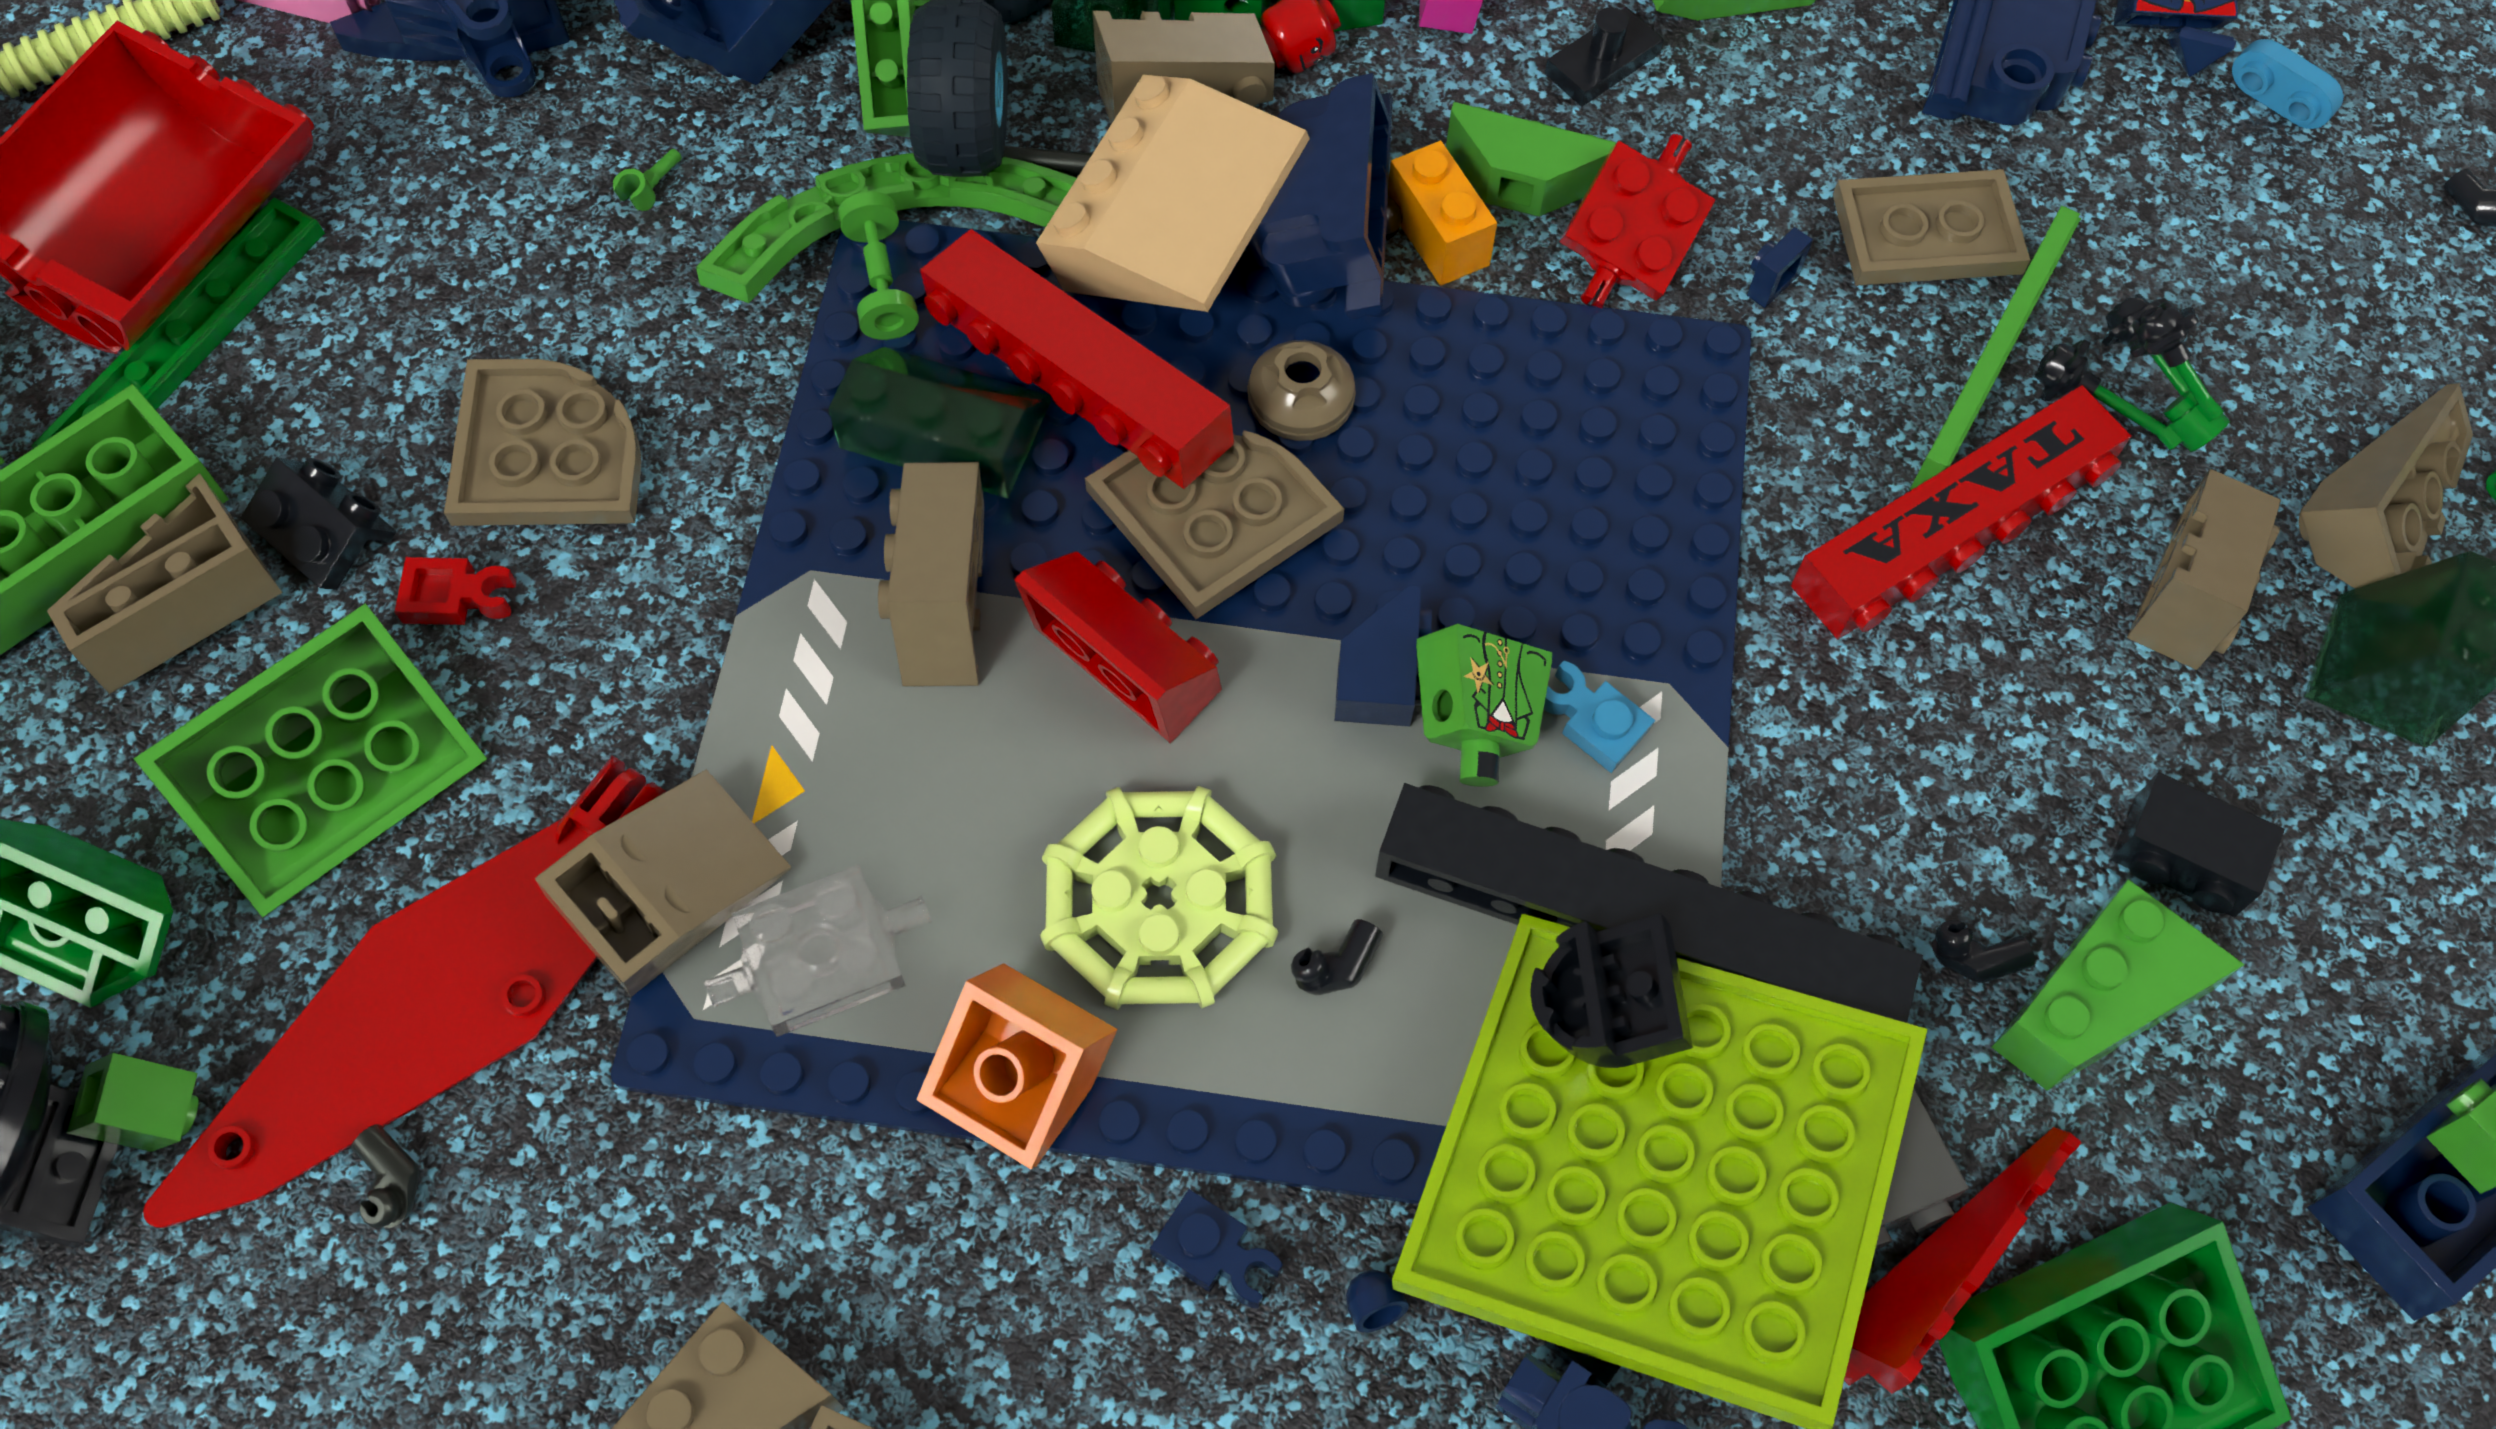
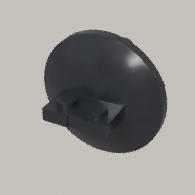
(45, 1174)

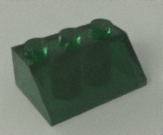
(935, 413)

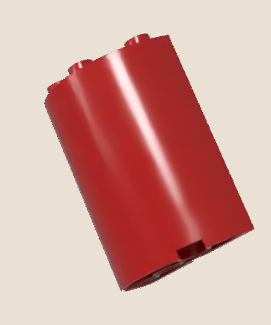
(133, 183)

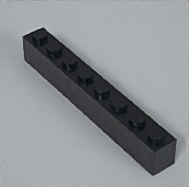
(1514, 868)

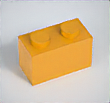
(1442, 213)

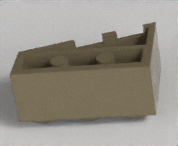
(1210, 48)
(2207, 571)
(935, 572)
(164, 592)
(729, 1381)

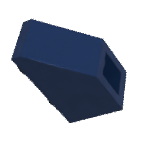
(1380, 663)

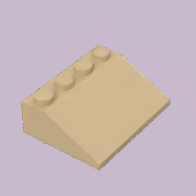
(1170, 196)

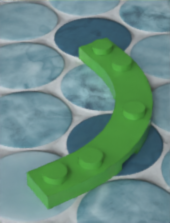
(784, 227)

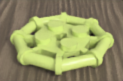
(1160, 933)

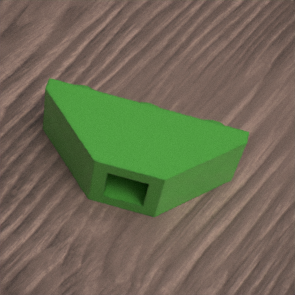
(1522, 160)

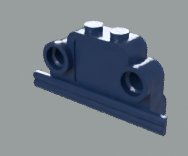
(2010, 58)
(1333, 206)

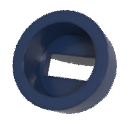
(1374, 1302)

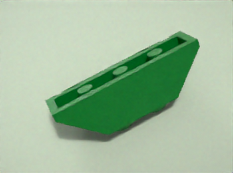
(77, 914)

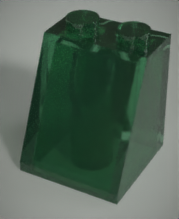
(2412, 648)

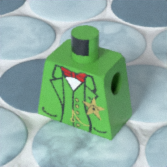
(1481, 697)

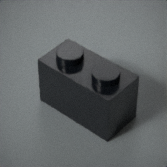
(2197, 845)

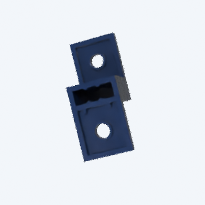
(730, 35)

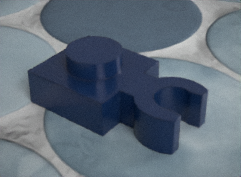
(1205, 1244)

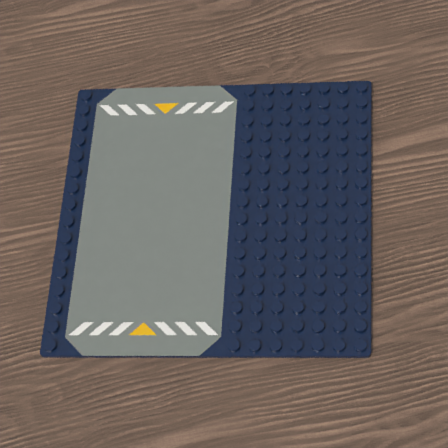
(1501, 451)

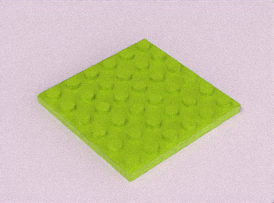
(1679, 1207)

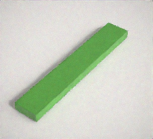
(1999, 346)

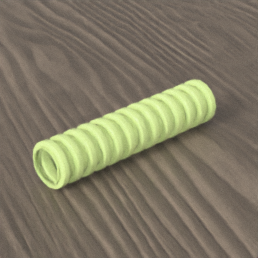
(57, 51)

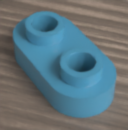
(2287, 83)

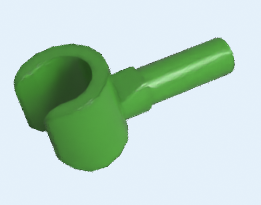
(642, 184)

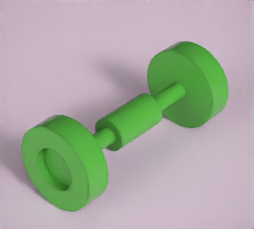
(887, 312)

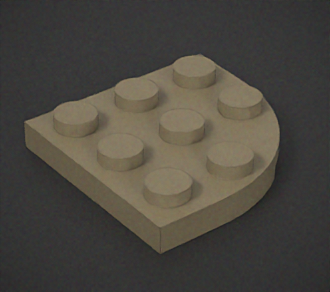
(541, 448)
(1225, 525)

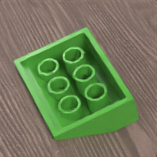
(311, 760)

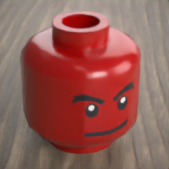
(1300, 33)

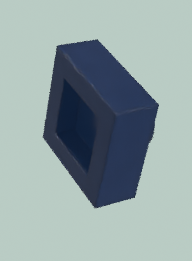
(1778, 266)

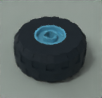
(957, 87)

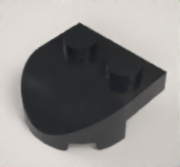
(1614, 993)

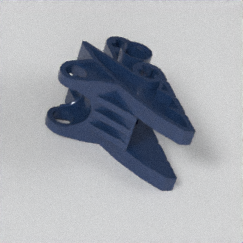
(478, 32)

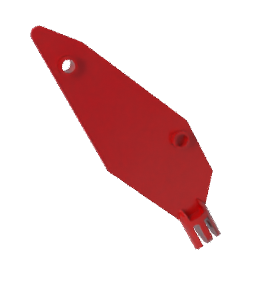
(405, 1016)

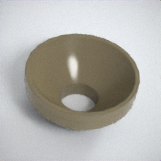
(1301, 409)

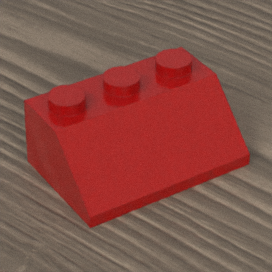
(1121, 641)

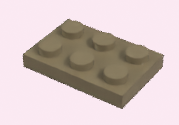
(1930, 227)

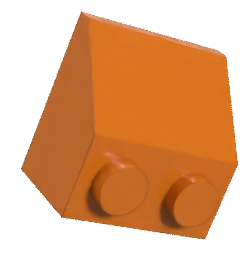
(1015, 1063)

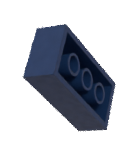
(2414, 1213)

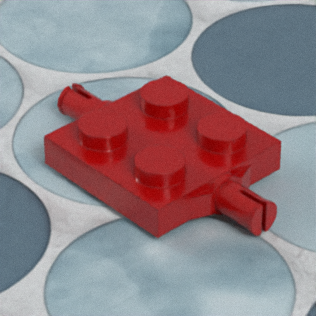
(1637, 221)

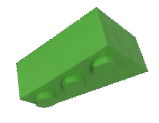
(2111, 984)

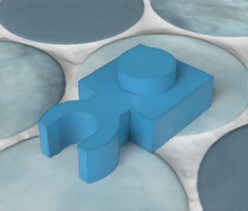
(1600, 722)

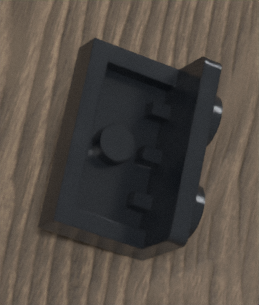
(314, 519)

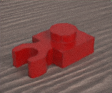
(446, 588)

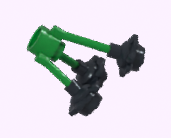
(2152, 330)

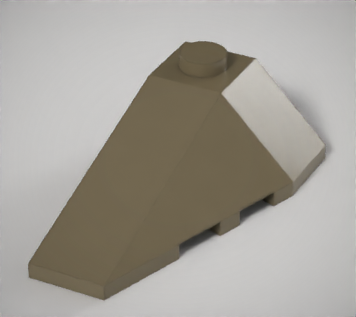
(2388, 498)

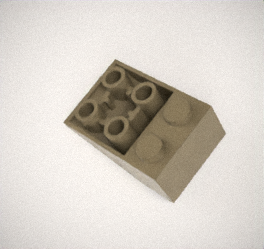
(662, 879)

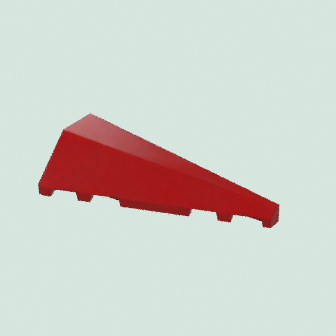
(1932, 1283)

